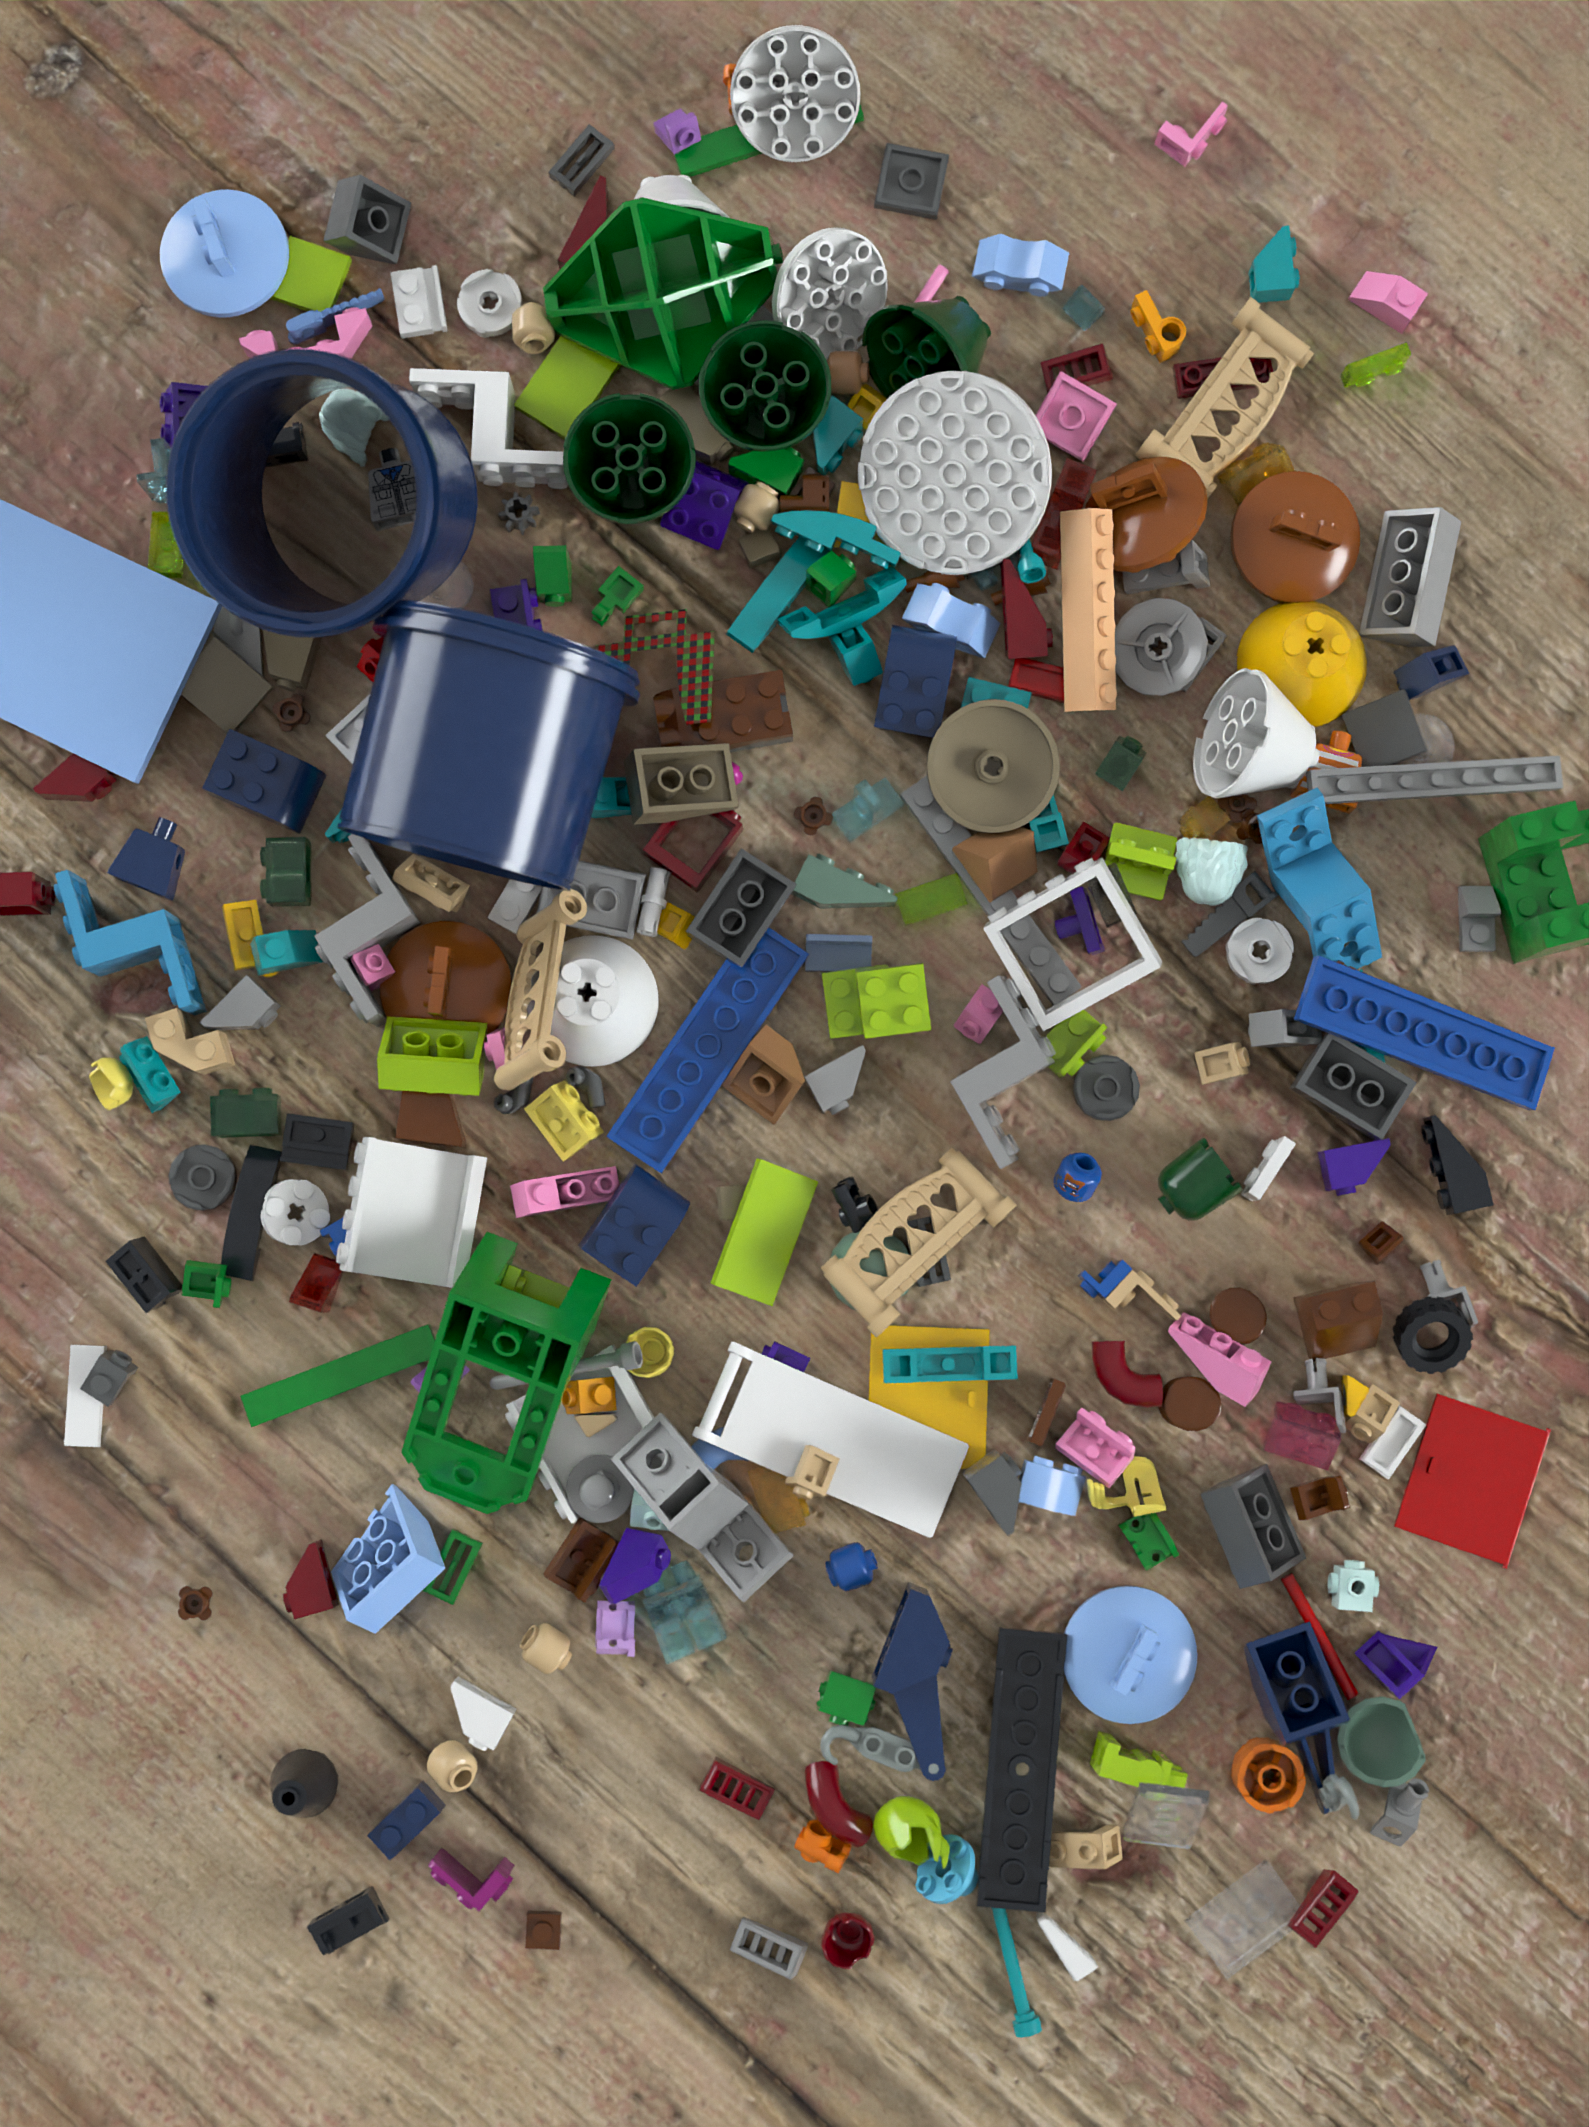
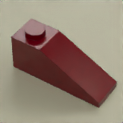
(591, 218)
(1023, 624)

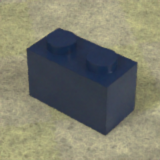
(406, 1820)

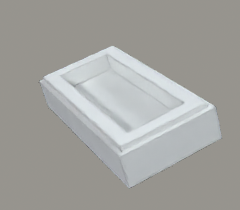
(1391, 1447)

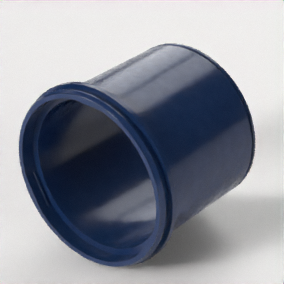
(219, 480)
(484, 743)

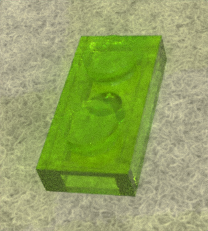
(1364, 370)
(163, 550)
(931, 899)

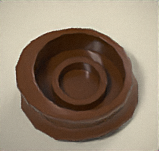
(1238, 1315)
(1190, 1403)

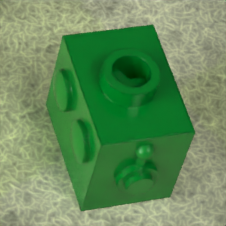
(846, 1699)

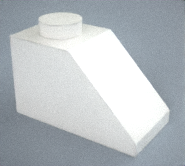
(481, 1714)

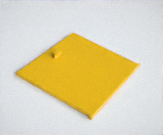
(946, 1406)

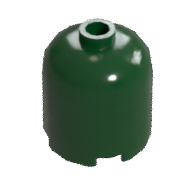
(1196, 1183)

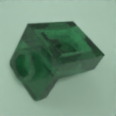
(1121, 762)

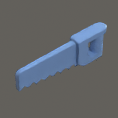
(315, 322)

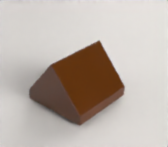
(1380, 1242)

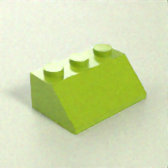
(432, 1056)

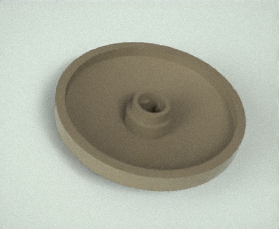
(993, 766)

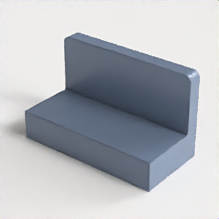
(837, 952)

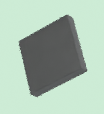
(911, 181)
(1385, 731)

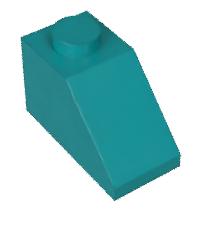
(856, 654)
(284, 951)

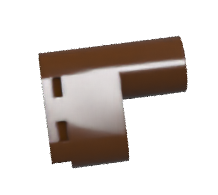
(813, 498)

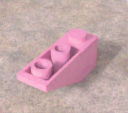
(564, 1191)
(1224, 1362)

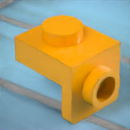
(590, 1396)

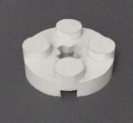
(471, 299)
(1254, 969)
(276, 1207)

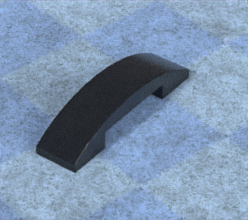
(244, 1222)

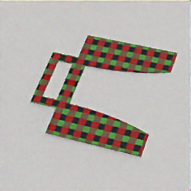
(694, 659)

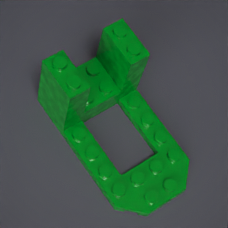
(1533, 880)
(515, 1339)

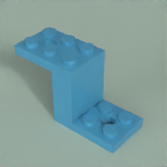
(1319, 881)
(128, 942)

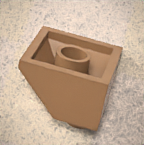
(766, 1075)

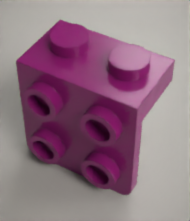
(469, 1888)

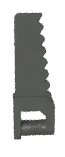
(1229, 915)

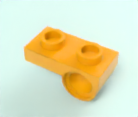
(1147, 316)

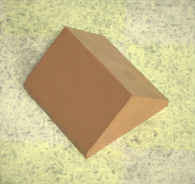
(998, 860)

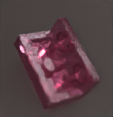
(1303, 1435)

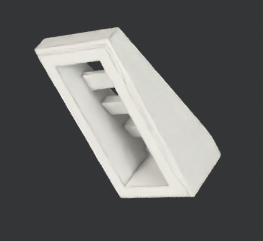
(1074, 1956)

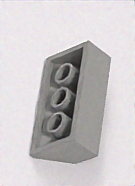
(1410, 577)

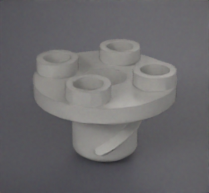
(598, 1489)

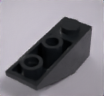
(1459, 1176)

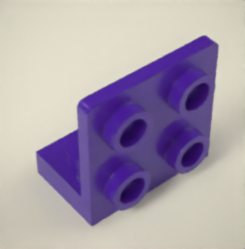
(706, 506)

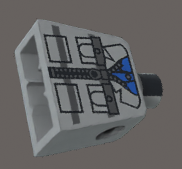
(392, 491)

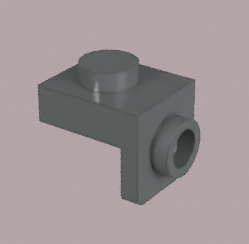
(109, 1376)

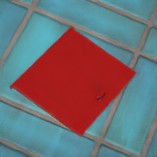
(1474, 1481)

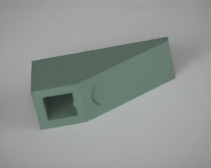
(832, 888)

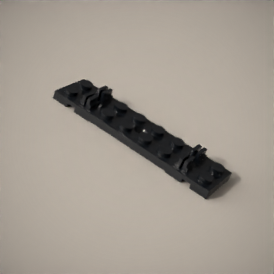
(1018, 1806)

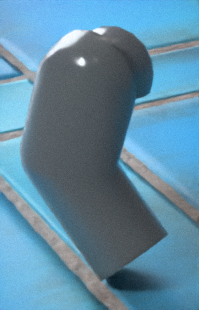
(589, 1082)

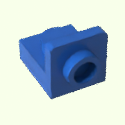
(1111, 1276)

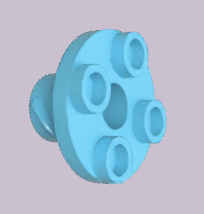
(955, 1880)

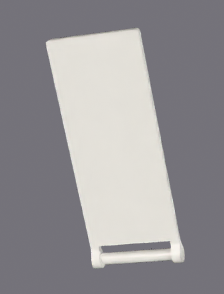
(885, 1458)

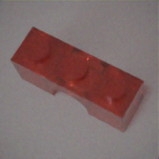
(1068, 495)

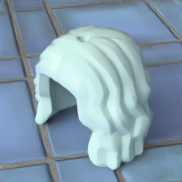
(348, 422)
(1210, 868)

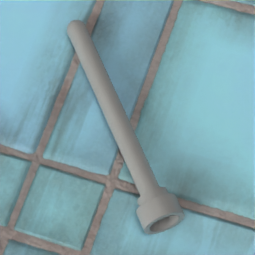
(627, 1356)

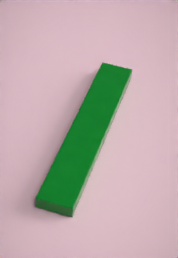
(719, 150)
(338, 1376)

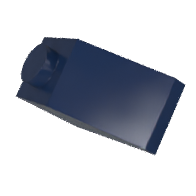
(1431, 672)

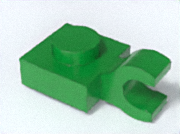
(617, 592)

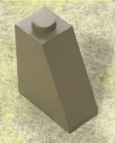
(707, 441)
(290, 659)

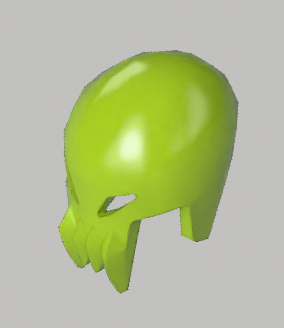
(906, 1827)

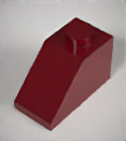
(76, 781)
(311, 1584)

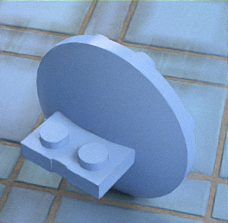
(224, 253)
(1129, 1654)

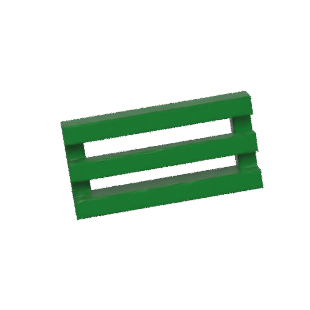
(465, 1540)

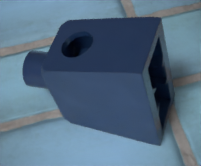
(151, 860)

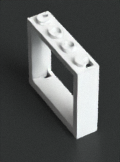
(1101, 989)

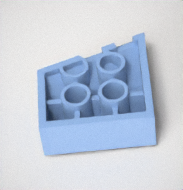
(387, 1563)

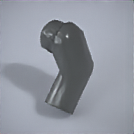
(514, 1099)

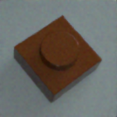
(543, 1930)

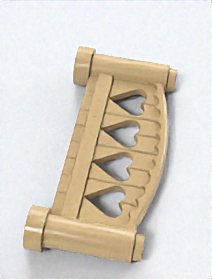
(1258, 338)
(541, 1050)
(874, 1294)

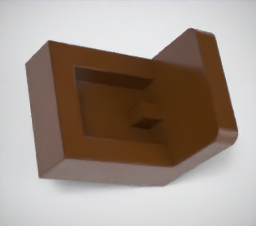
(1319, 1497)

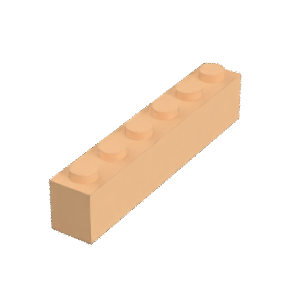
(1088, 610)

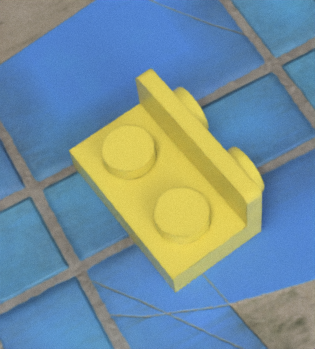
(564, 1119)

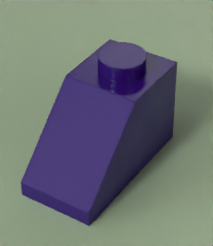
(1350, 1165)
(635, 1564)

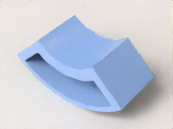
(1020, 265)
(940, 612)
(1051, 1486)

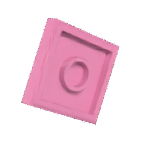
(1073, 416)

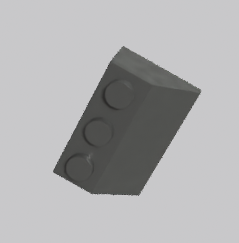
(740, 908)
(1353, 1086)
(997, 1487)
(1253, 1527)

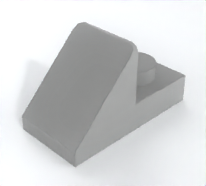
(1477, 918)

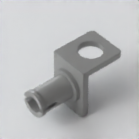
(1439, 1287)
(1320, 1392)
(1401, 1811)

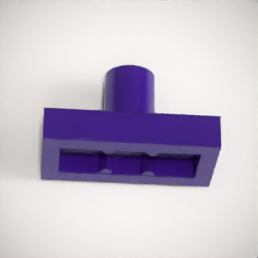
(1082, 922)

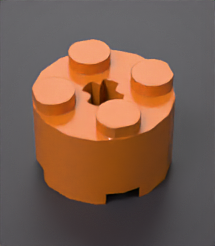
(1274, 1793)

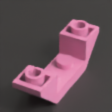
(351, 325)

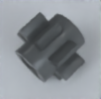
(527, 515)

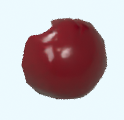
(847, 1940)

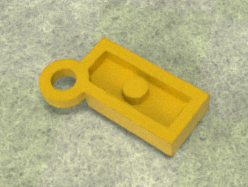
(242, 926)

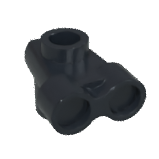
(854, 1210)

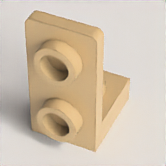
(1124, 1293)
(1086, 1849)

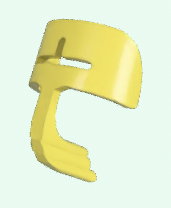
(1139, 1470)

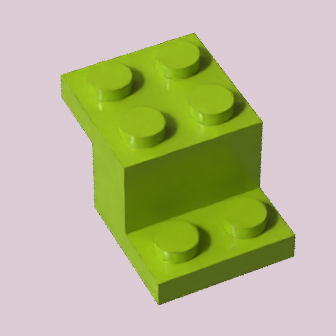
(876, 1001)

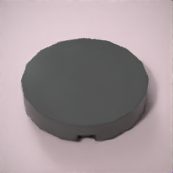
(1106, 1088)
(202, 1177)

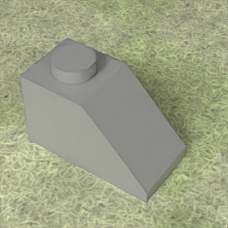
(243, 1008)
(1280, 1029)
(836, 1081)

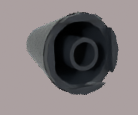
(303, 1783)

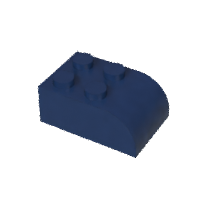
(915, 681)
(264, 781)
(635, 1225)

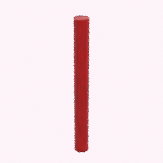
(1329, 1652)

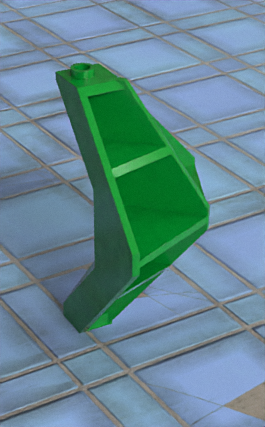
(662, 287)

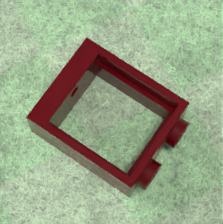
(680, 870)
(25, 894)

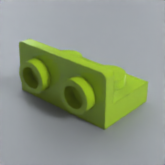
(1072, 1039)

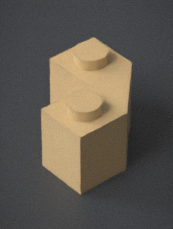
(173, 1038)

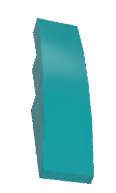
(774, 596)

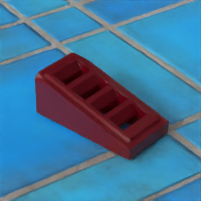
(1091, 378)
(719, 1765)
(1332, 1915)

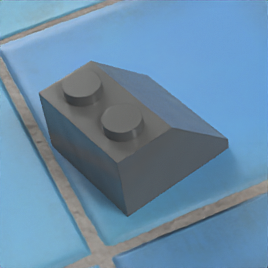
(367, 220)

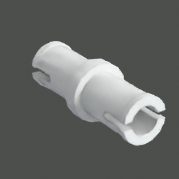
(653, 902)

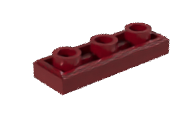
(1191, 375)

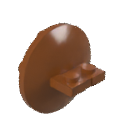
(1154, 510)
(1295, 537)
(447, 975)

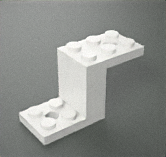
(493, 426)

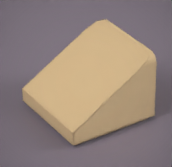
(594, 1422)

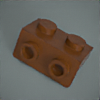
(582, 1559)

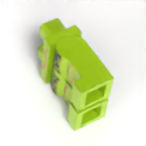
(1134, 1765)

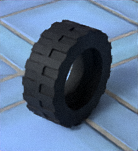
(1439, 1357)

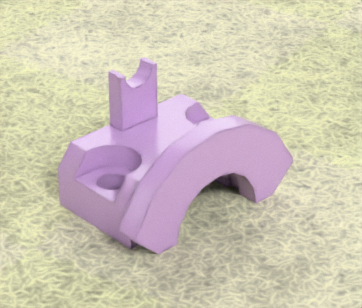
(615, 1628)

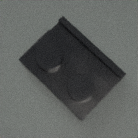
(317, 1141)

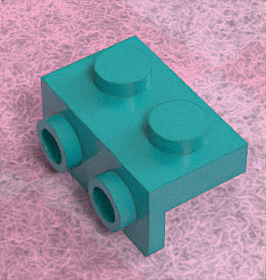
(149, 1073)

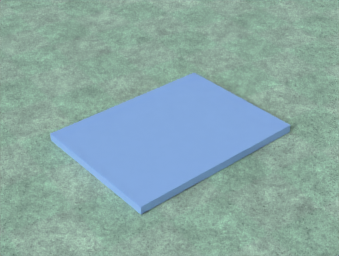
(92, 643)

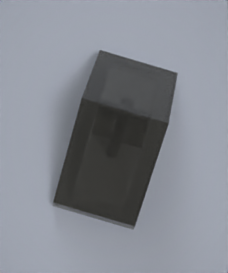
(1101, 899)

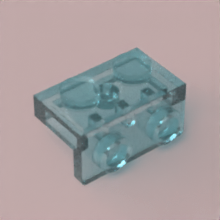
(155, 482)

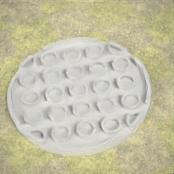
(955, 472)

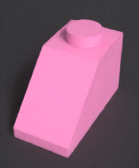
(1388, 298)

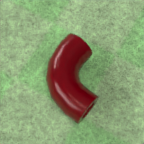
(1120, 1380)
(832, 1808)

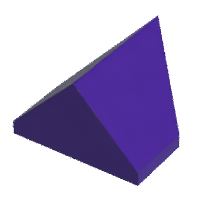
(1396, 1661)

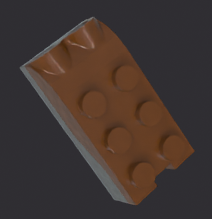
(744, 713)

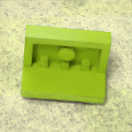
(1142, 858)

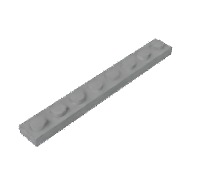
(1437, 779)
(1023, 935)

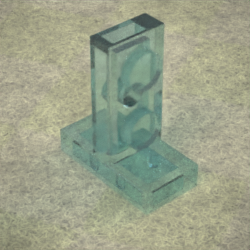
(867, 808)

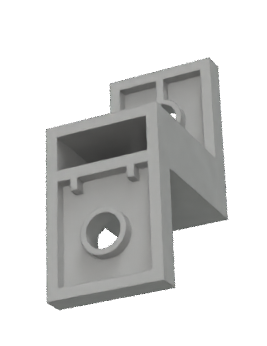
(372, 924)
(1004, 1071)
(701, 1507)

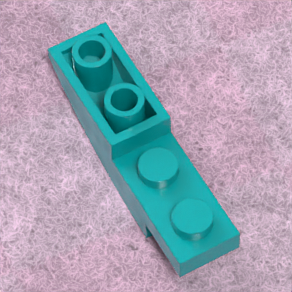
(824, 528)

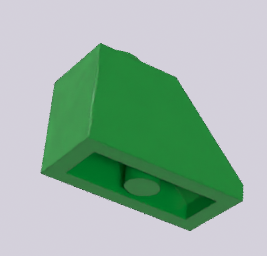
(774, 468)
(553, 574)
(830, 577)

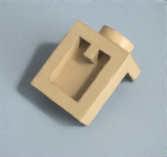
(1222, 1062)
(1373, 1415)
(813, 1473)

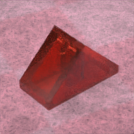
(318, 1284)

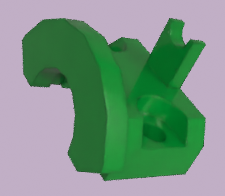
(1149, 1538)

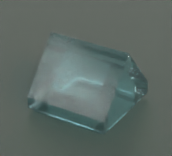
(1084, 308)

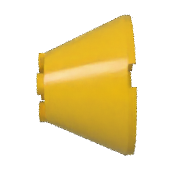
(1309, 656)

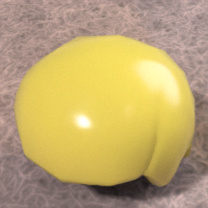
(111, 1082)
(656, 1351)

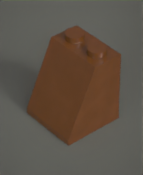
(1340, 1319)

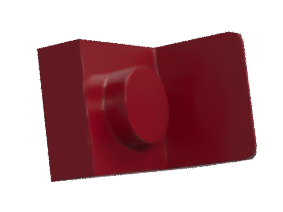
(1084, 845)

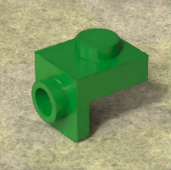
(206, 1281)

